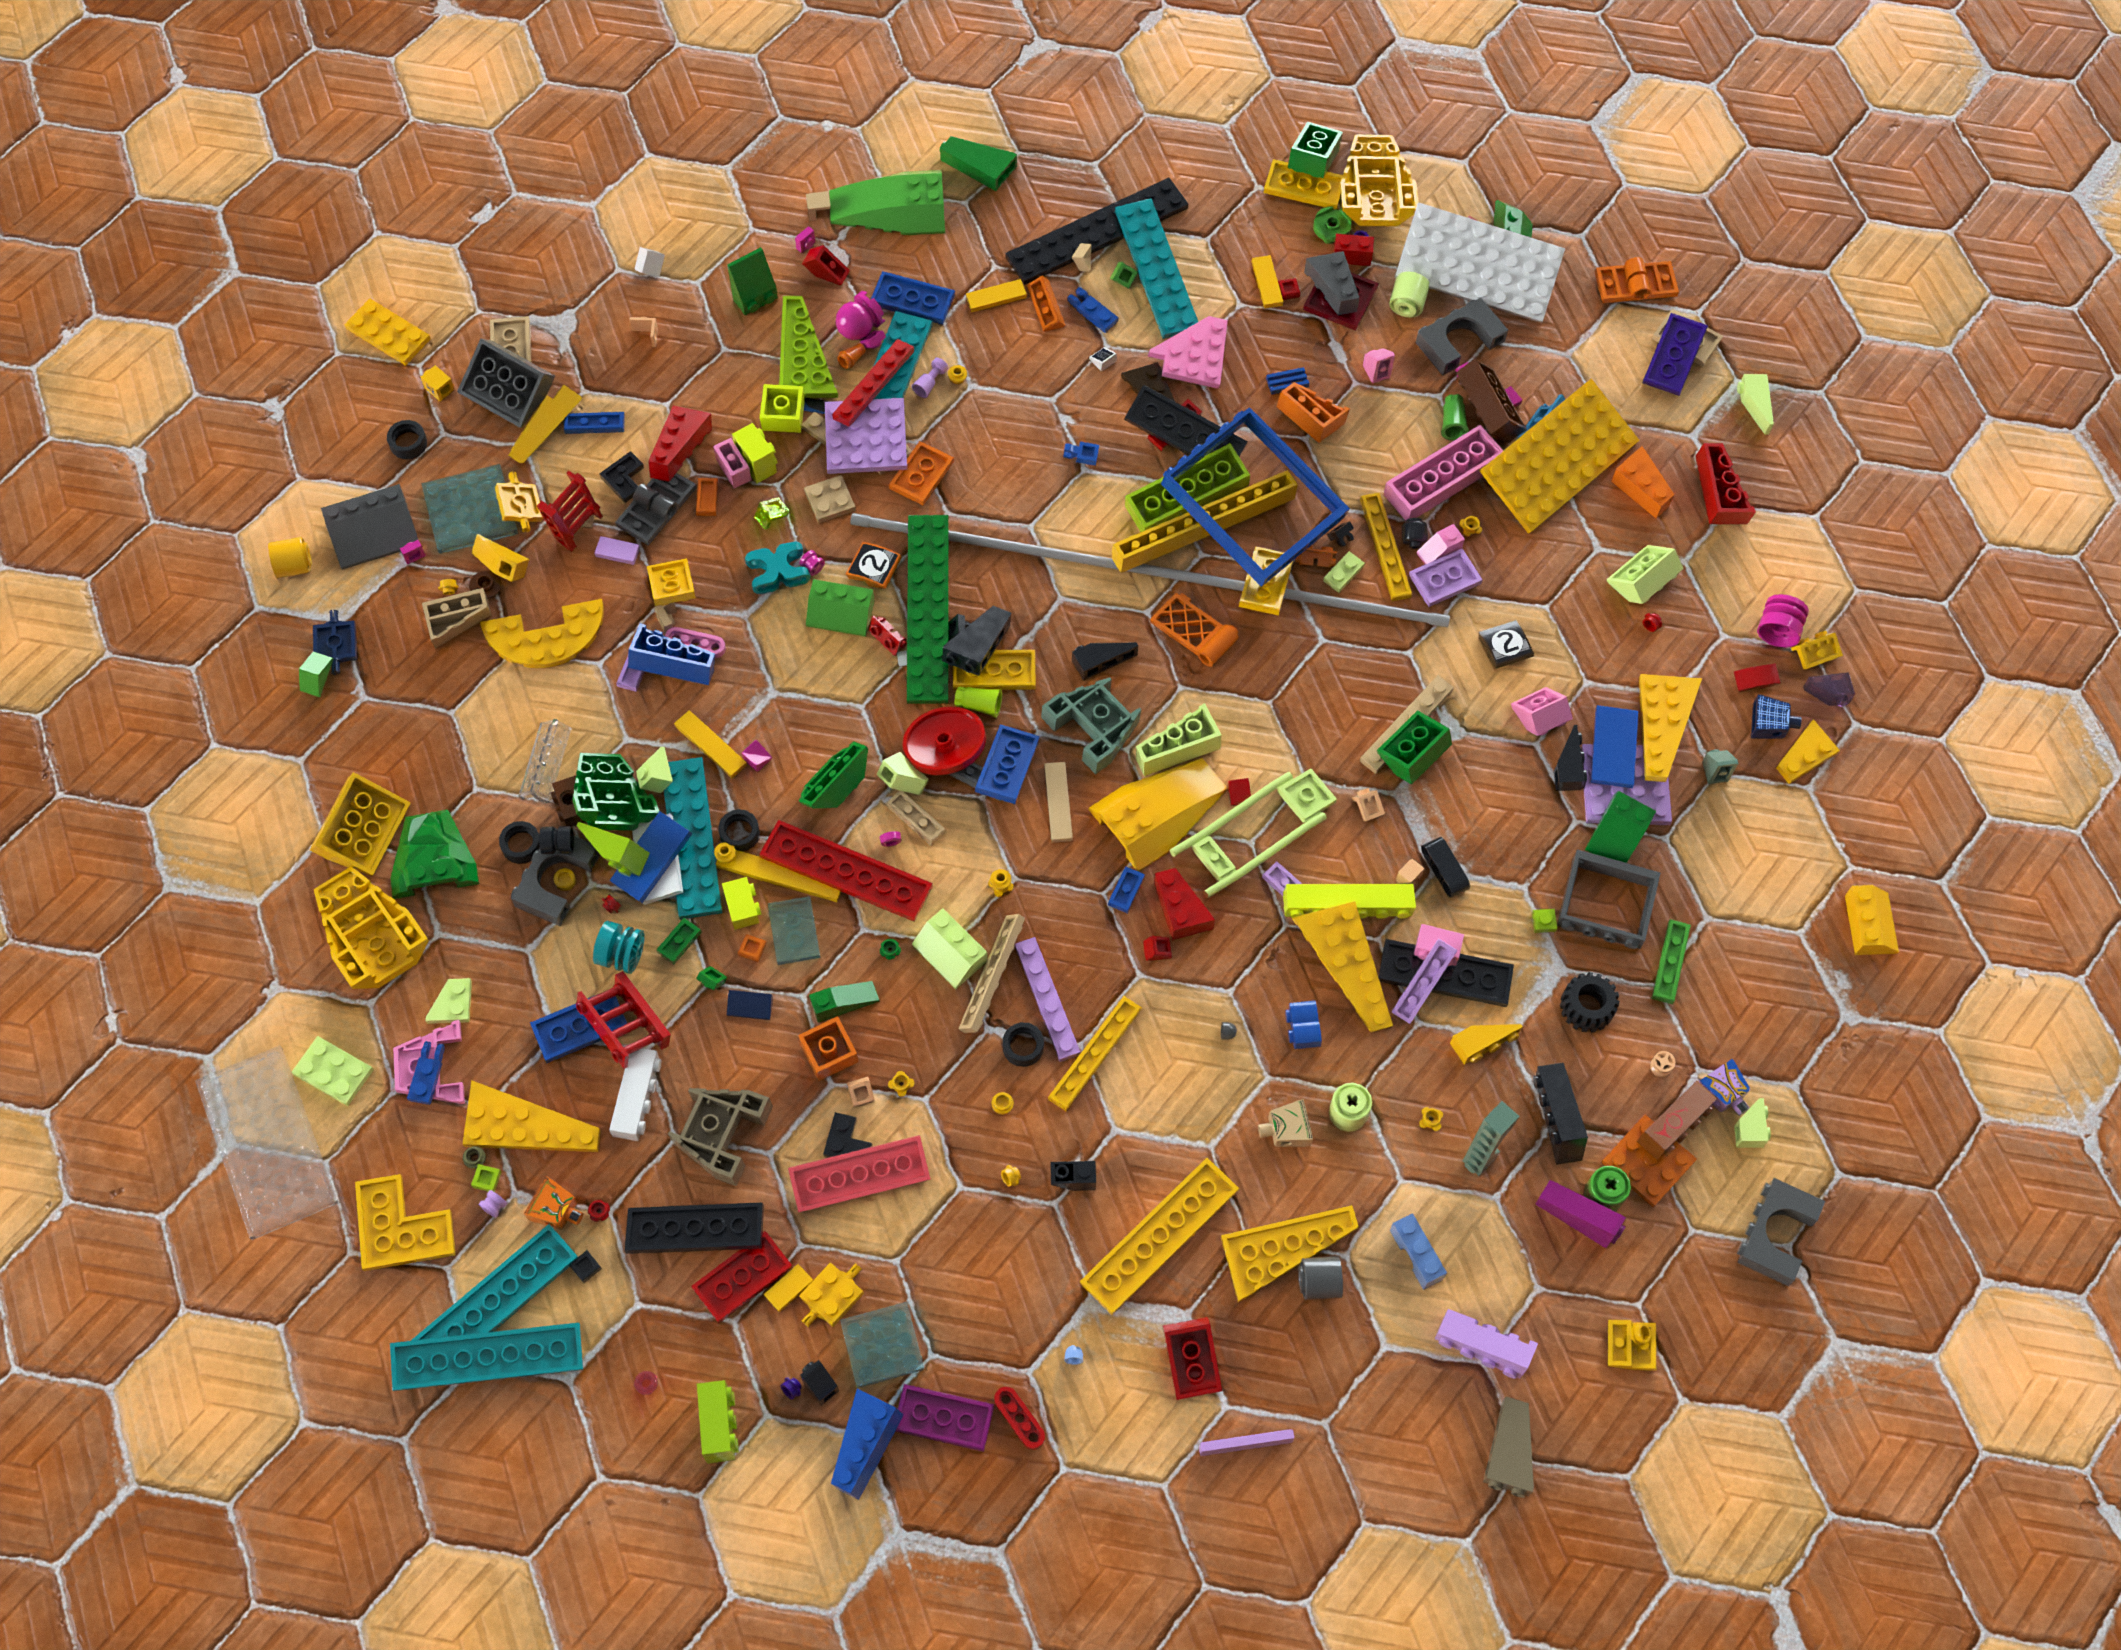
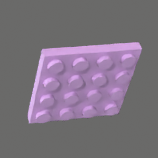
(871, 443)
(1650, 793)

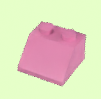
(1542, 711)

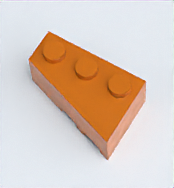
(1310, 412)
(1643, 483)

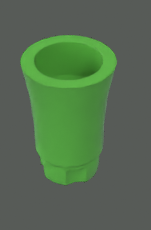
(1454, 418)

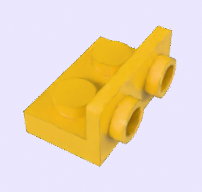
(1818, 650)

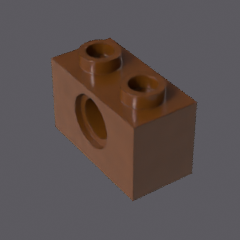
(562, 793)

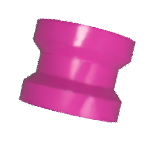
(812, 562)

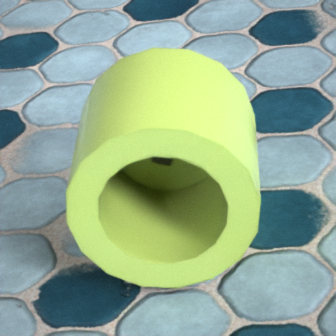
(1409, 294)
(1350, 1117)

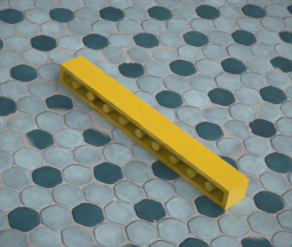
(1186, 530)

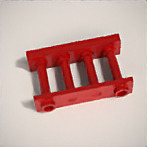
(555, 518)
(634, 1003)

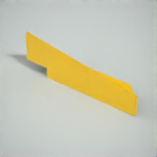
(543, 422)

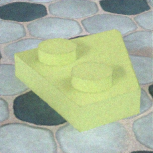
(452, 1002)

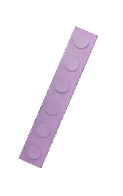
(1047, 999)

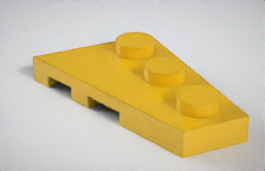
(1807, 753)

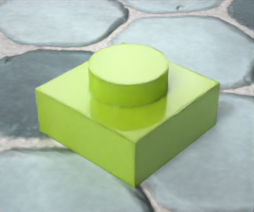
(1544, 920)
(486, 1178)

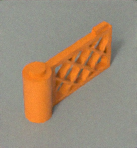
(1216, 641)

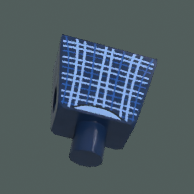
(1772, 718)

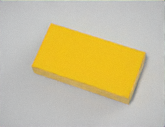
(788, 1288)

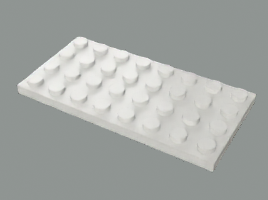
(1481, 262)

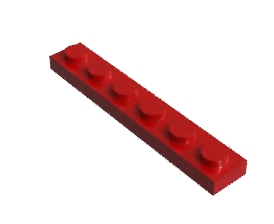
(873, 383)

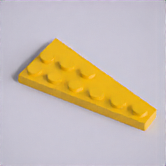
(1664, 714)
(513, 1123)
(1272, 1250)

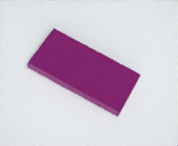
(944, 1417)

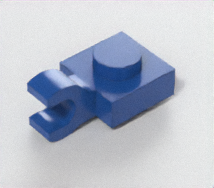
(1085, 452)

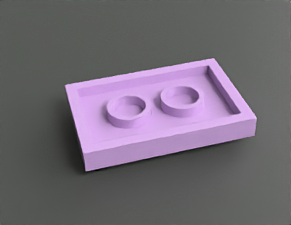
(1445, 577)

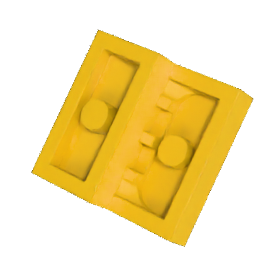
(1625, 1353)

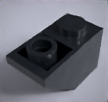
(1074, 1175)
(819, 1382)

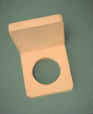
(645, 324)

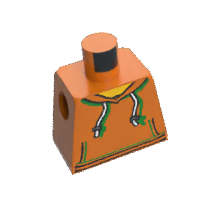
(553, 1206)

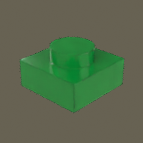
(711, 978)

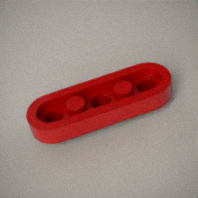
(1012, 1410)

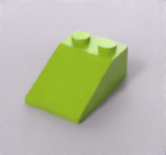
(618, 850)

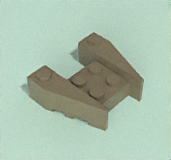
(713, 1127)

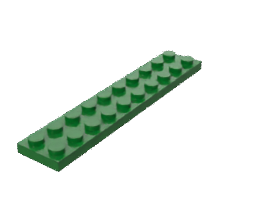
(927, 608)

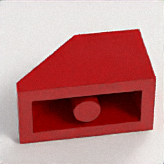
(825, 265)

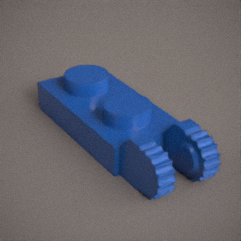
(1093, 310)
(426, 1075)

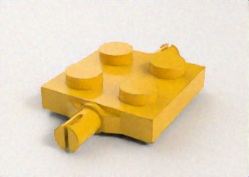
(518, 502)
(831, 1294)

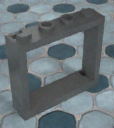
(1618, 870)

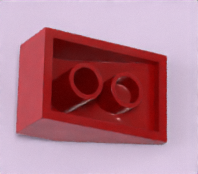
(1192, 1358)

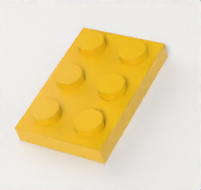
(671, 582)

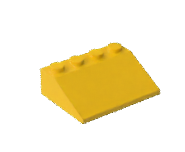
(360, 825)

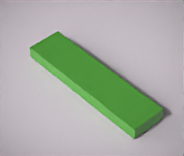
(1671, 961)

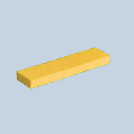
(710, 744)

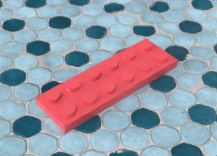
(859, 1173)

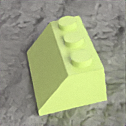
(1646, 573)
(950, 948)

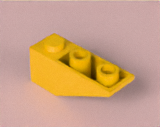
(500, 559)
(1479, 1039)

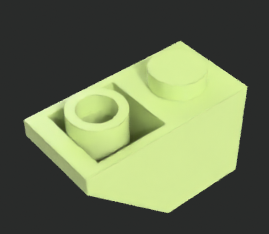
(902, 775)
(1751, 1128)

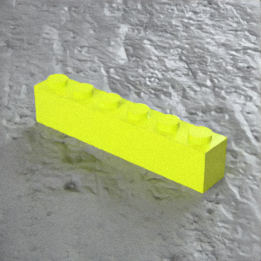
(1370, 899)

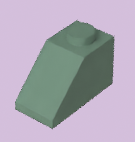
(1719, 766)

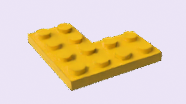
(390, 1236)

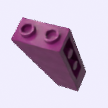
(1582, 1214)

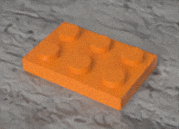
(923, 474)

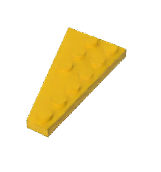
(1344, 951)

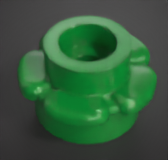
(890, 943)

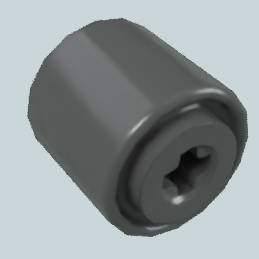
(1320, 1278)

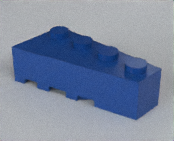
(669, 657)
(864, 1442)

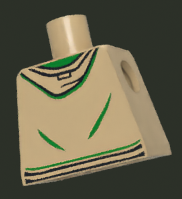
(1288, 1126)

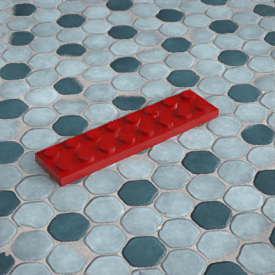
(846, 870)

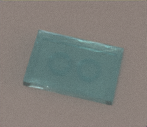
(794, 930)

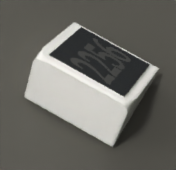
(1103, 358)

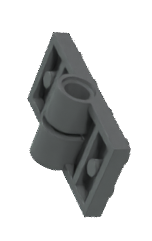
(654, 507)

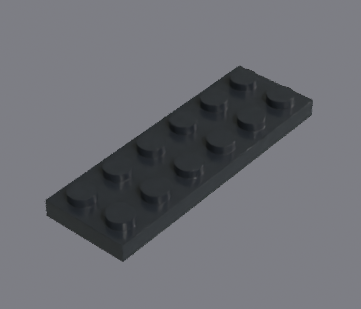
(1175, 423)
(1470, 979)
(694, 1228)

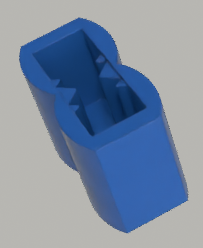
(1304, 1024)

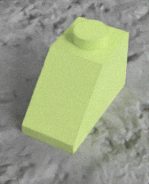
(655, 772)

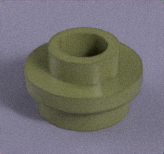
(474, 1150)

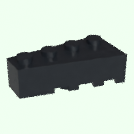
(1561, 1113)

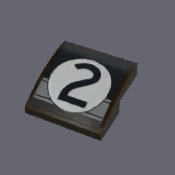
(1506, 644)

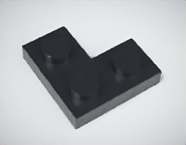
(619, 476)
(840, 1136)

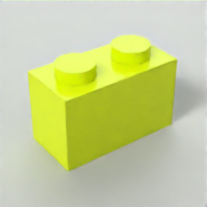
(740, 903)

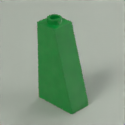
(979, 161)

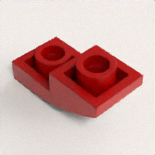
(1757, 676)

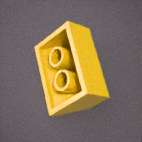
(1871, 920)

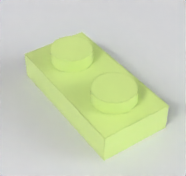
(1343, 572)

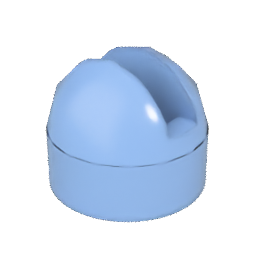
(1073, 1355)

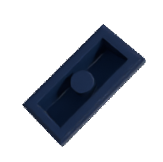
(749, 1005)

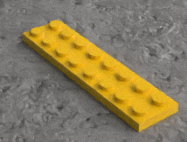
(1159, 1236)

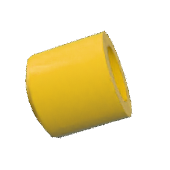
(290, 557)

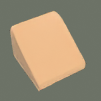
(860, 1091)

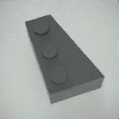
(1335, 281)

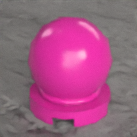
(858, 317)

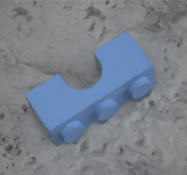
(1425, 1261)

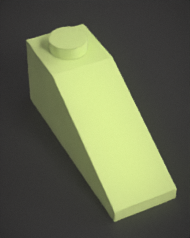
(1756, 399)

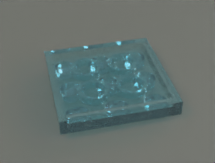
(882, 1344)

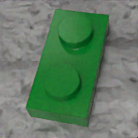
(678, 941)

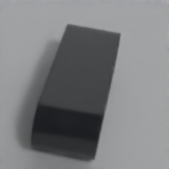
(1445, 867)

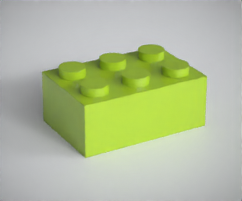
(717, 1421)

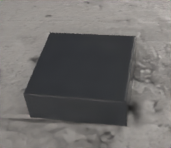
(585, 1266)

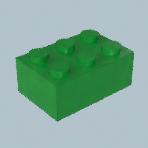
(1315, 150)

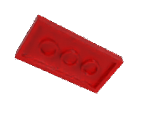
(741, 1278)

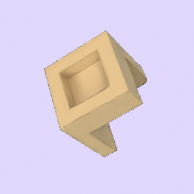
(816, 202)

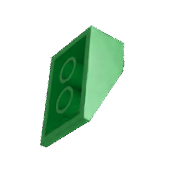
(752, 282)
(1620, 828)

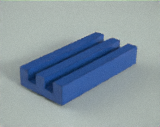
(1286, 378)

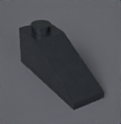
(1101, 656)

